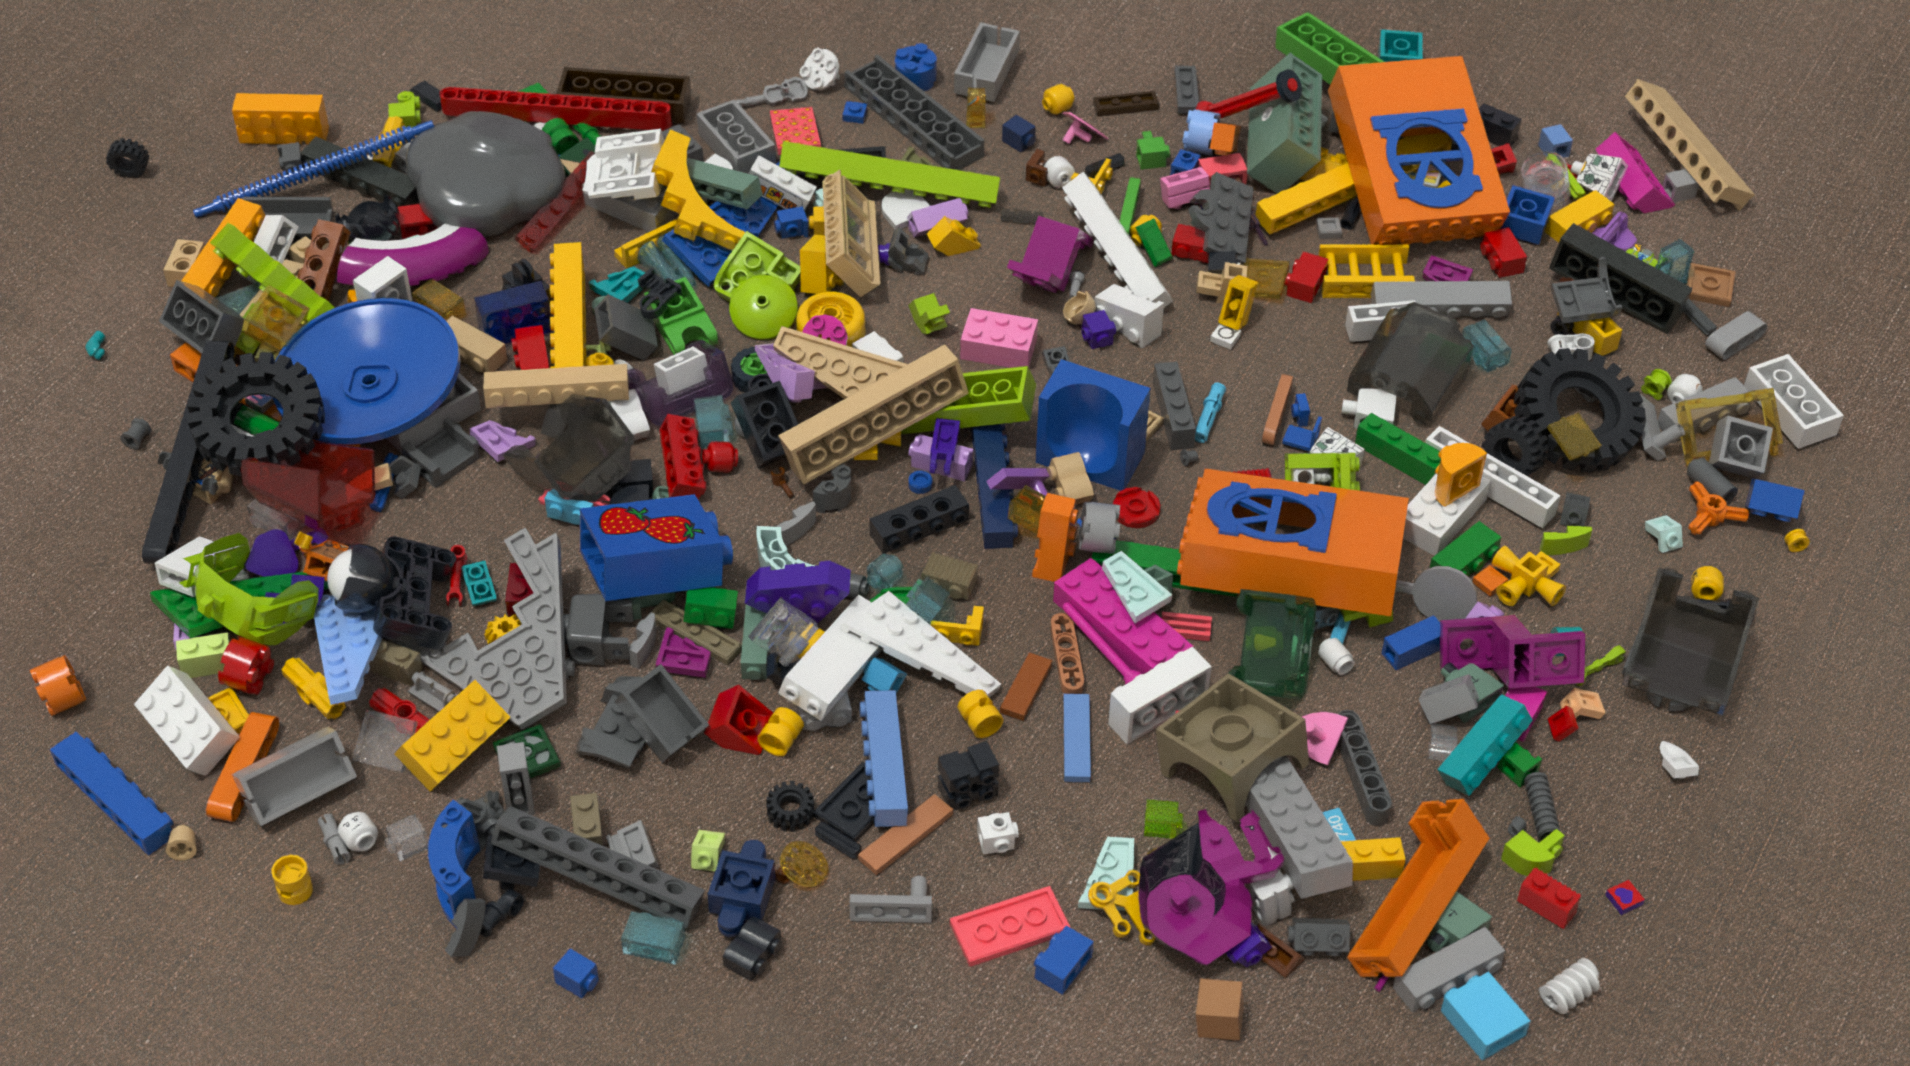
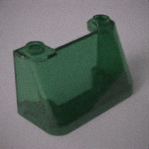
(1276, 642)

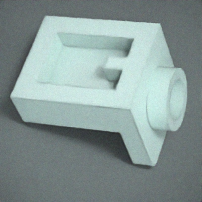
(1667, 531)

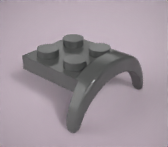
(1586, 297)

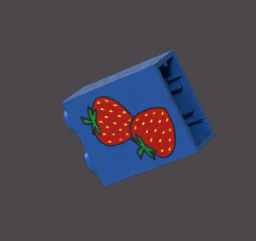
(653, 547)

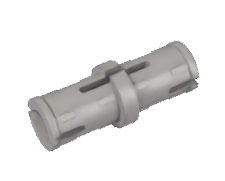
(333, 840)

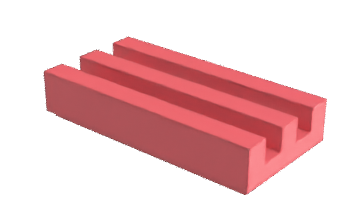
(1188, 622)

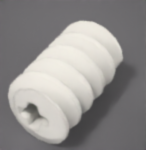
(1571, 986)

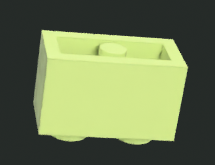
(202, 654)

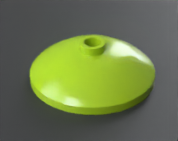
(765, 319)

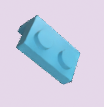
(564, 509)

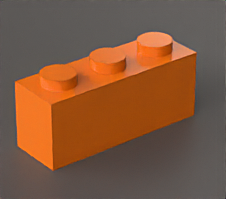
(1225, 138)

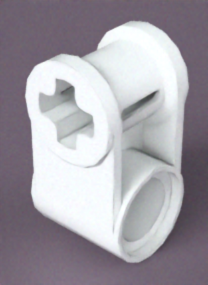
(1579, 341)

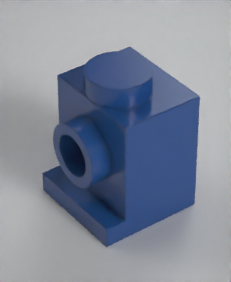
(791, 223)

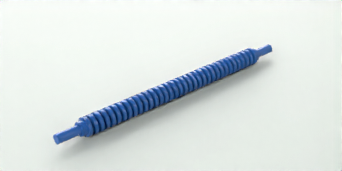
(408, 133)

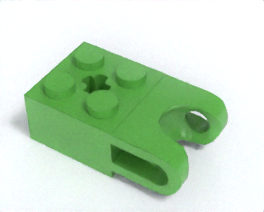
(684, 320)

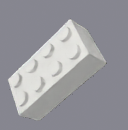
(1802, 407)
(1433, 525)
(1158, 694)
(186, 721)

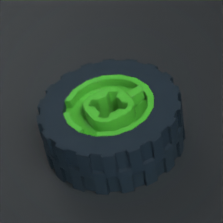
(744, 367)

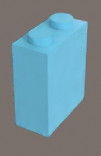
(1485, 1015)

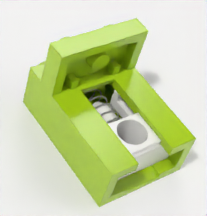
(1341, 464)

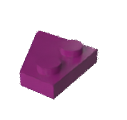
(1443, 270)
(682, 656)

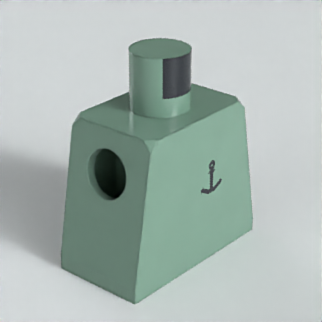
(1486, 686)
(1456, 922)

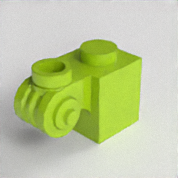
(406, 108)

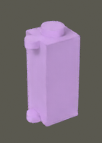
(924, 219)
(920, 458)

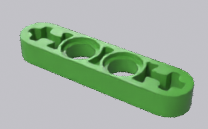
(1130, 203)

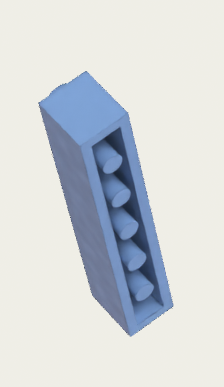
(885, 759)

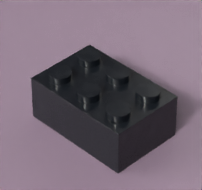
(763, 417)

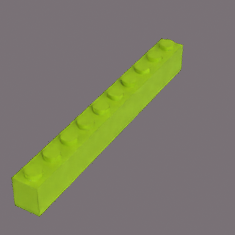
(890, 173)

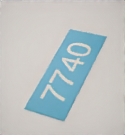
(1339, 824)

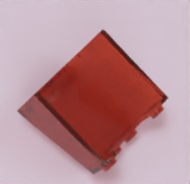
(321, 491)

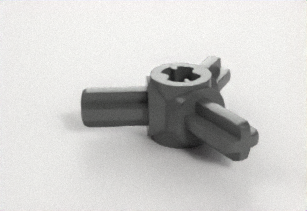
(485, 811)

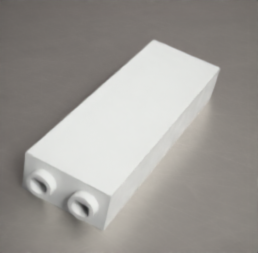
(829, 666)

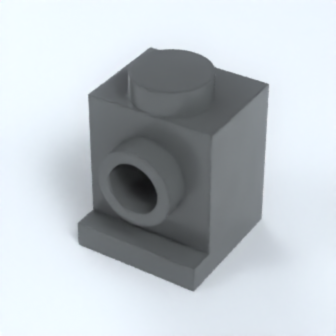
(289, 156)

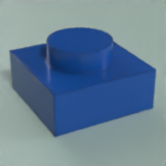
(854, 112)
(1301, 410)

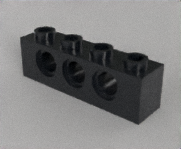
(919, 519)

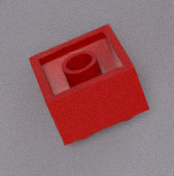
(738, 721)

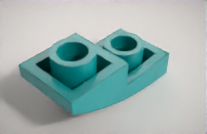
(479, 583)

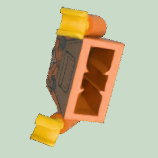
(318, 556)

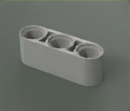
(1736, 335)

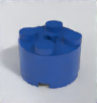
(917, 65)

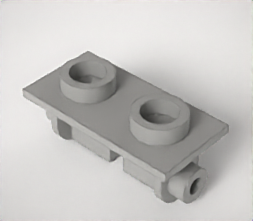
(431, 691)

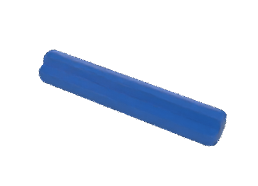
(382, 494)

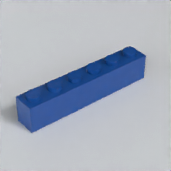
(112, 792)

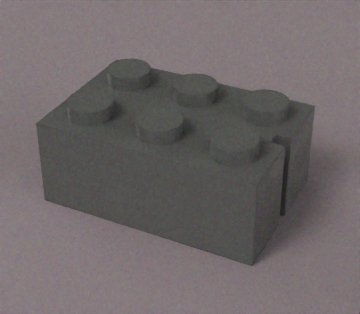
(661, 713)

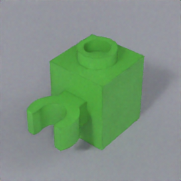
(1151, 151)

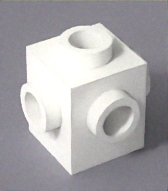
(996, 833)

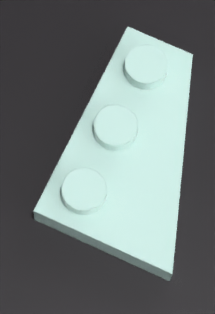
(1135, 587)
(1112, 864)

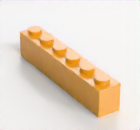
(209, 269)

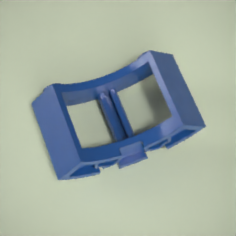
(450, 855)

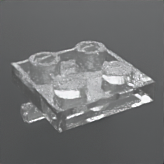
(784, 631)

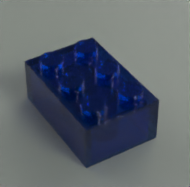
(513, 309)

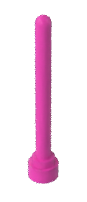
(1099, 642)

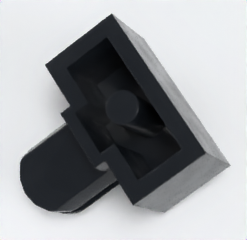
(522, 274)

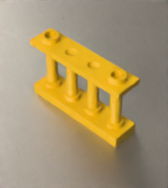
(1356, 285)

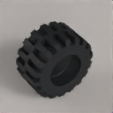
(1526, 435)

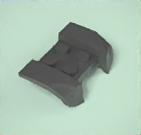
(613, 735)

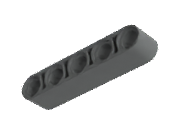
(1364, 770)

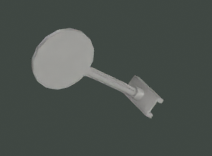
(1442, 593)

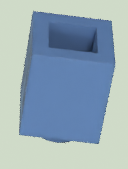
(1555, 140)

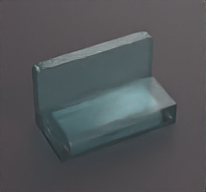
(240, 298)

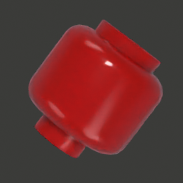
(720, 457)

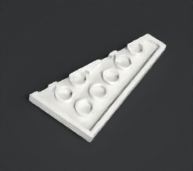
(917, 643)

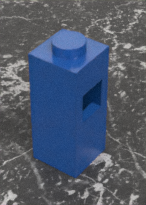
(1412, 643)

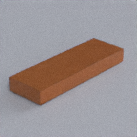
(1026, 686)

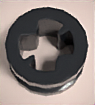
(1557, 329)

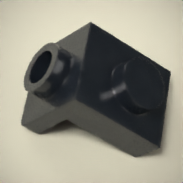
(775, 670)

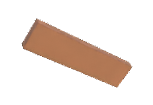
(902, 838)

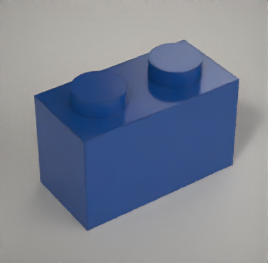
(1063, 959)

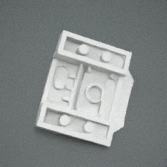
(624, 166)

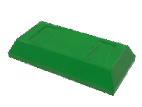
(1154, 242)

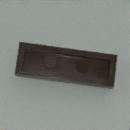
(1125, 103)

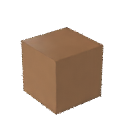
(1219, 1009)

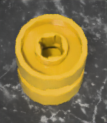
(980, 713)
(780, 731)
(292, 880)

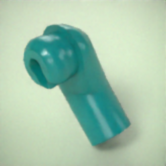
(92, 346)

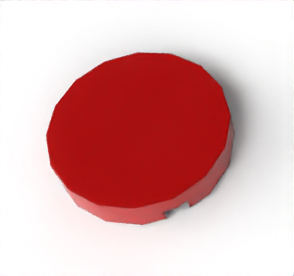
(1137, 507)

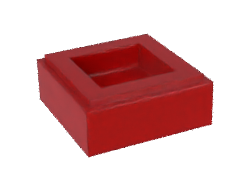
(1562, 723)

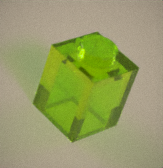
(1162, 819)

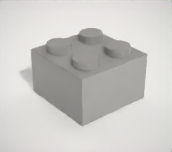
(1740, 447)

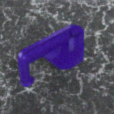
(275, 554)

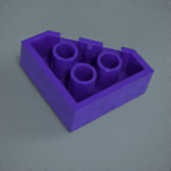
(809, 589)

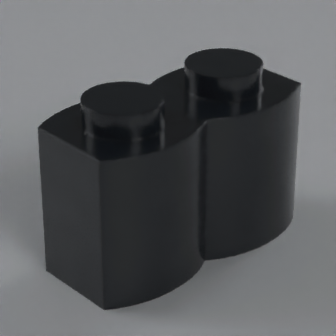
(752, 948)

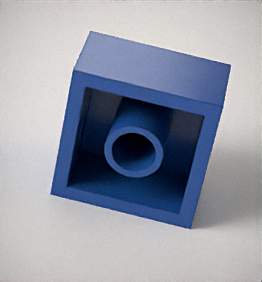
(1528, 213)
(1775, 499)

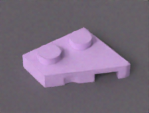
(498, 439)

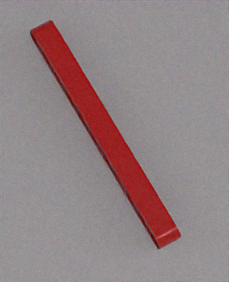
(570, 108)

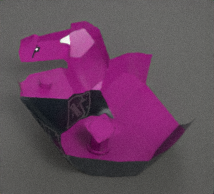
(1196, 890)

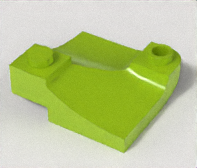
(754, 258)

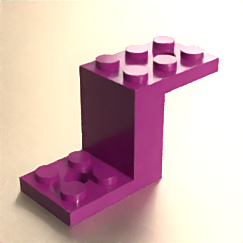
(1050, 255)
(1513, 651)

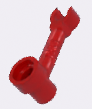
(461, 560)

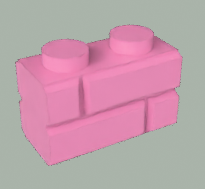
(1181, 187)

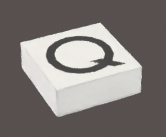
(1225, 336)

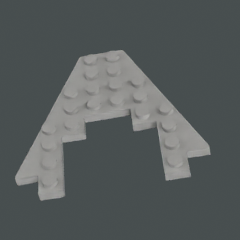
(526, 665)

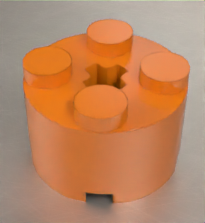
(58, 685)

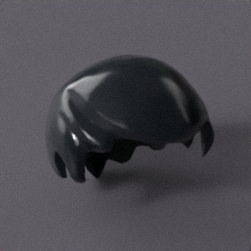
(372, 220)

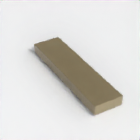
(719, 644)

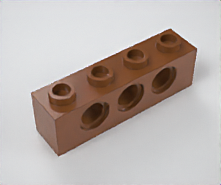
(324, 278)

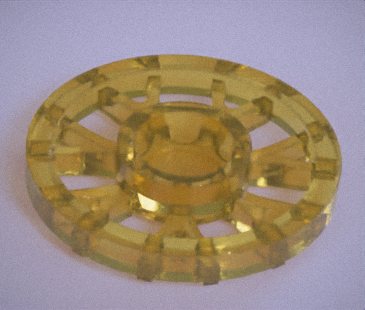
(803, 863)

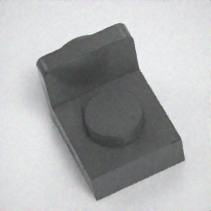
(407, 476)
(1575, 510)

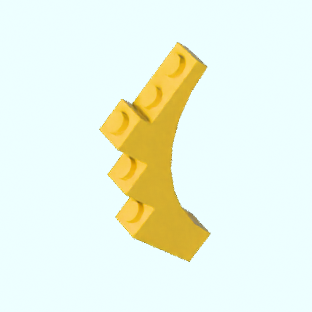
(682, 197)

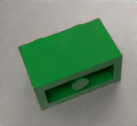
(711, 607)

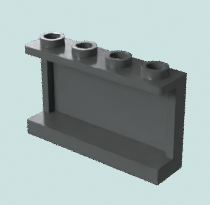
(299, 210)

